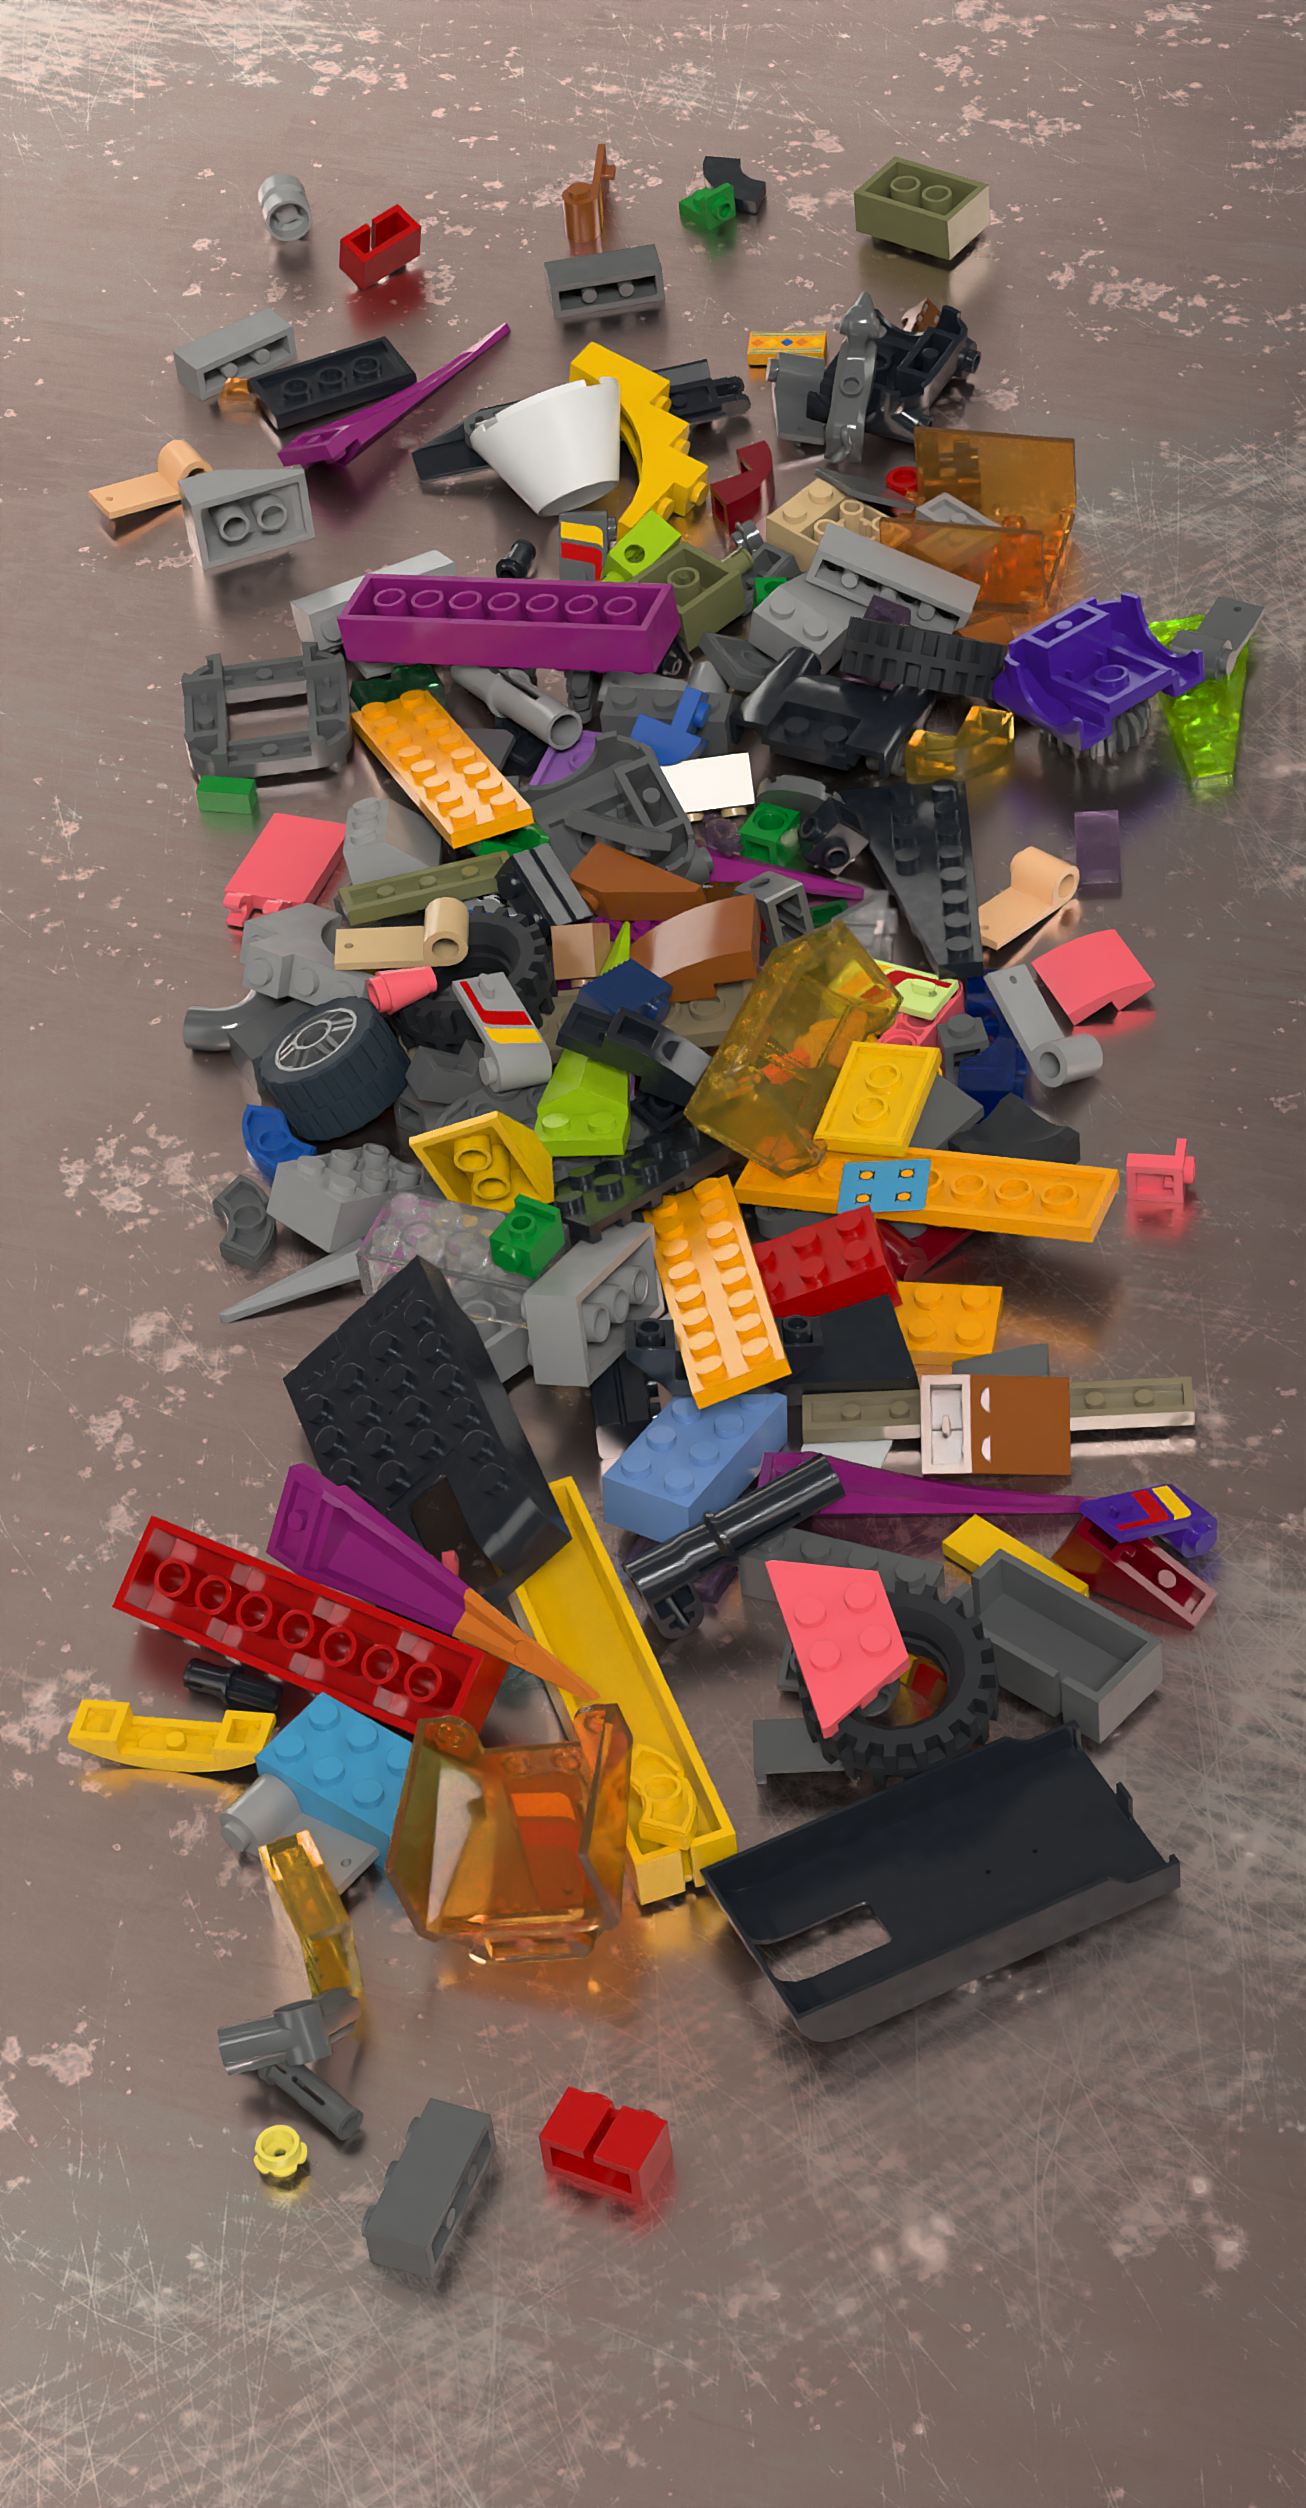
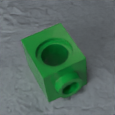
(771, 834)

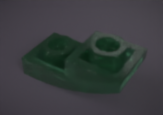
(402, 680)

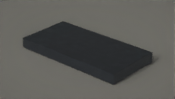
(331, 382)

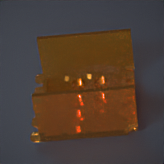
(1013, 481)

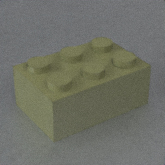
(922, 208)

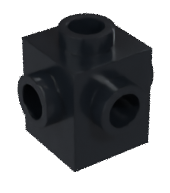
(833, 836)

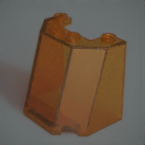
(514, 1841)

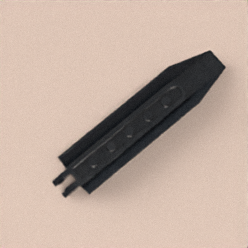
(692, 397)

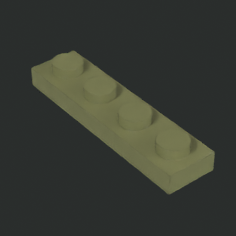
(415, 890)

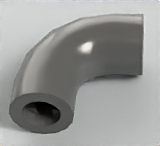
(207, 1027)

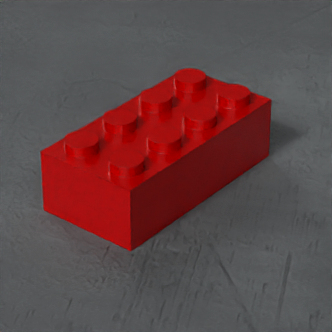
(827, 1266)

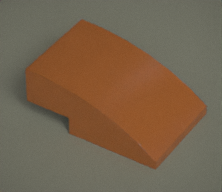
(703, 947)

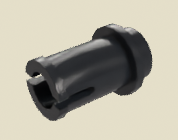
(516, 561)

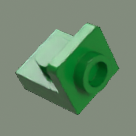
(709, 207)

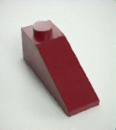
(1135, 1574)

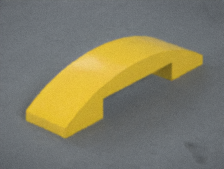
(170, 1744)

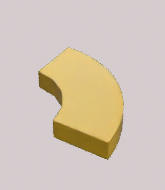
(664, 1796)

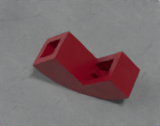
(749, 492)

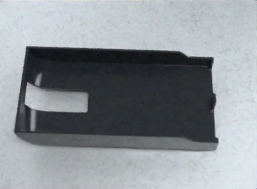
(416, 1399)
(957, 1869)

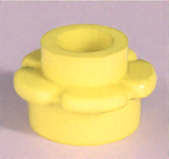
(276, 2141)

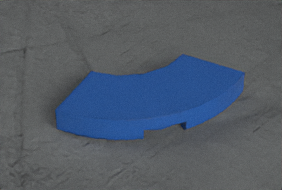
(269, 1139)

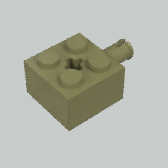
(705, 588)

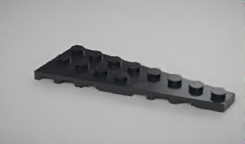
(927, 863)
(614, 1188)

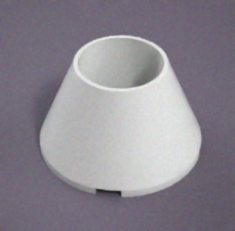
(557, 446)

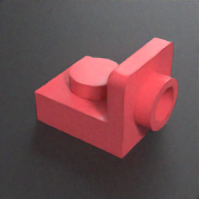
(1160, 1176)

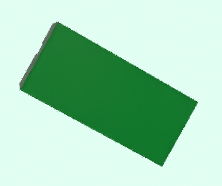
(227, 794)

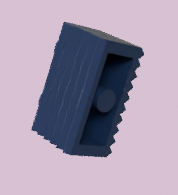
(629, 987)

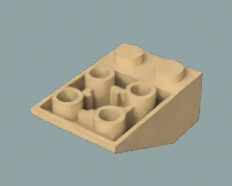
(803, 519)

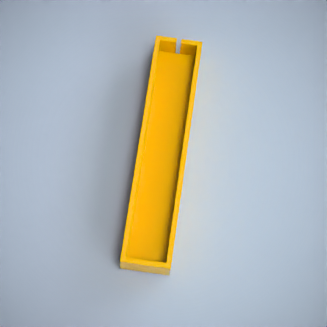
(587, 1623)

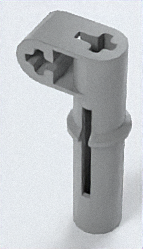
(513, 696)

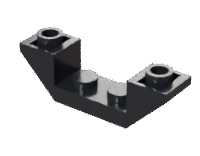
(653, 1350)

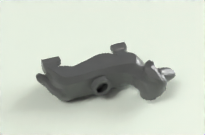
(853, 381)

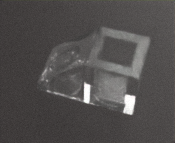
(872, 924)

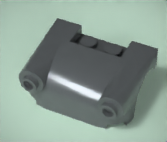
(624, 783)

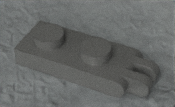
(613, 831)

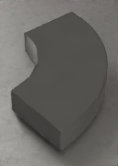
(250, 1229)

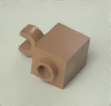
(580, 951)

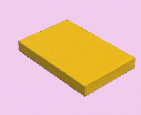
(878, 1098)

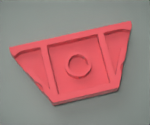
(839, 1635)

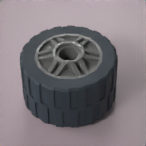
(334, 1068)

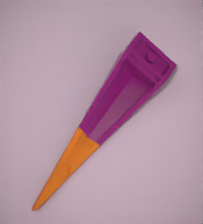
(351, 1547)

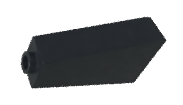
(860, 1354)

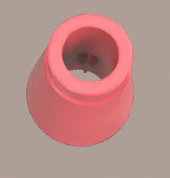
(401, 987)

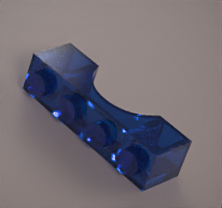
(995, 1071)

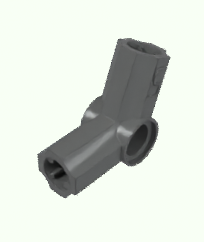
(292, 2034)

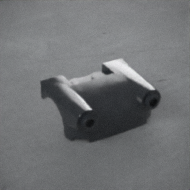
(907, 376)
(828, 716)

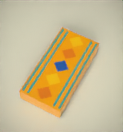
(767, 344)

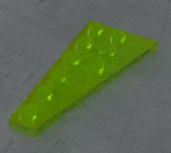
(1204, 718)

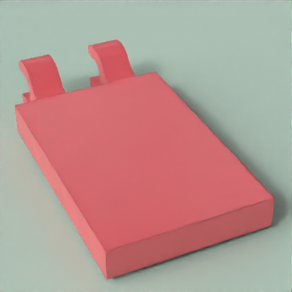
(285, 866)

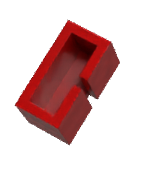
(393, 244)
(605, 2145)

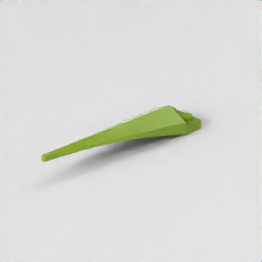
(587, 1100)

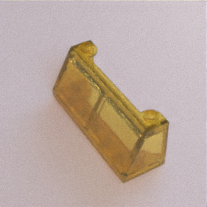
(789, 1047)

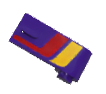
(1153, 1512)

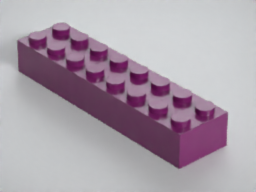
(510, 623)

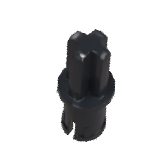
(231, 1685)

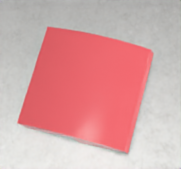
(1092, 973)

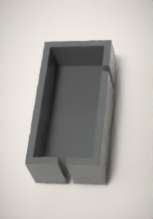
(1061, 1646)

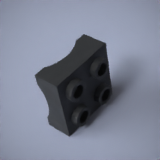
(1019, 1133)

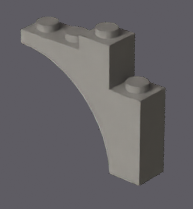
(295, 956)

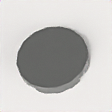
(795, 794)

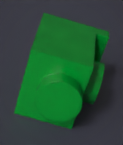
(527, 1237)

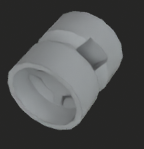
(285, 207)

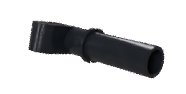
(667, 1572)

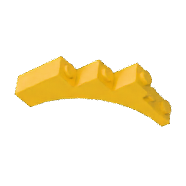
(655, 438)

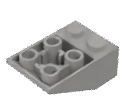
(338, 1193)

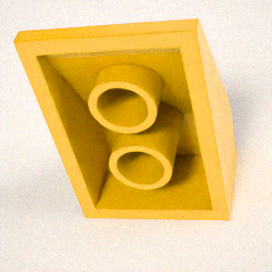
(487, 1162)

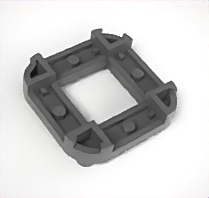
(215, 685)

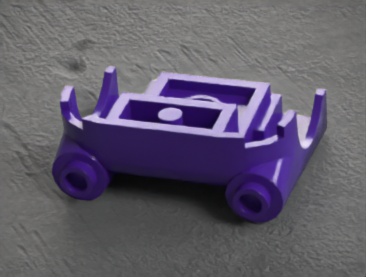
(1089, 669)

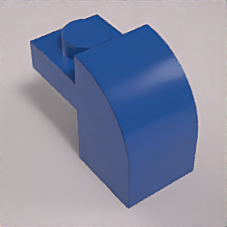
(676, 741)

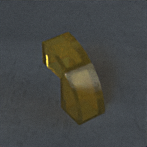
(977, 748)

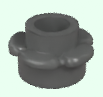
(747, 536)

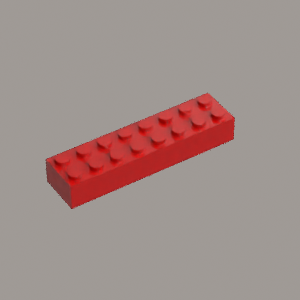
(305, 1631)

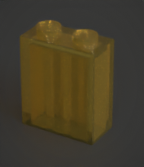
(310, 1914)

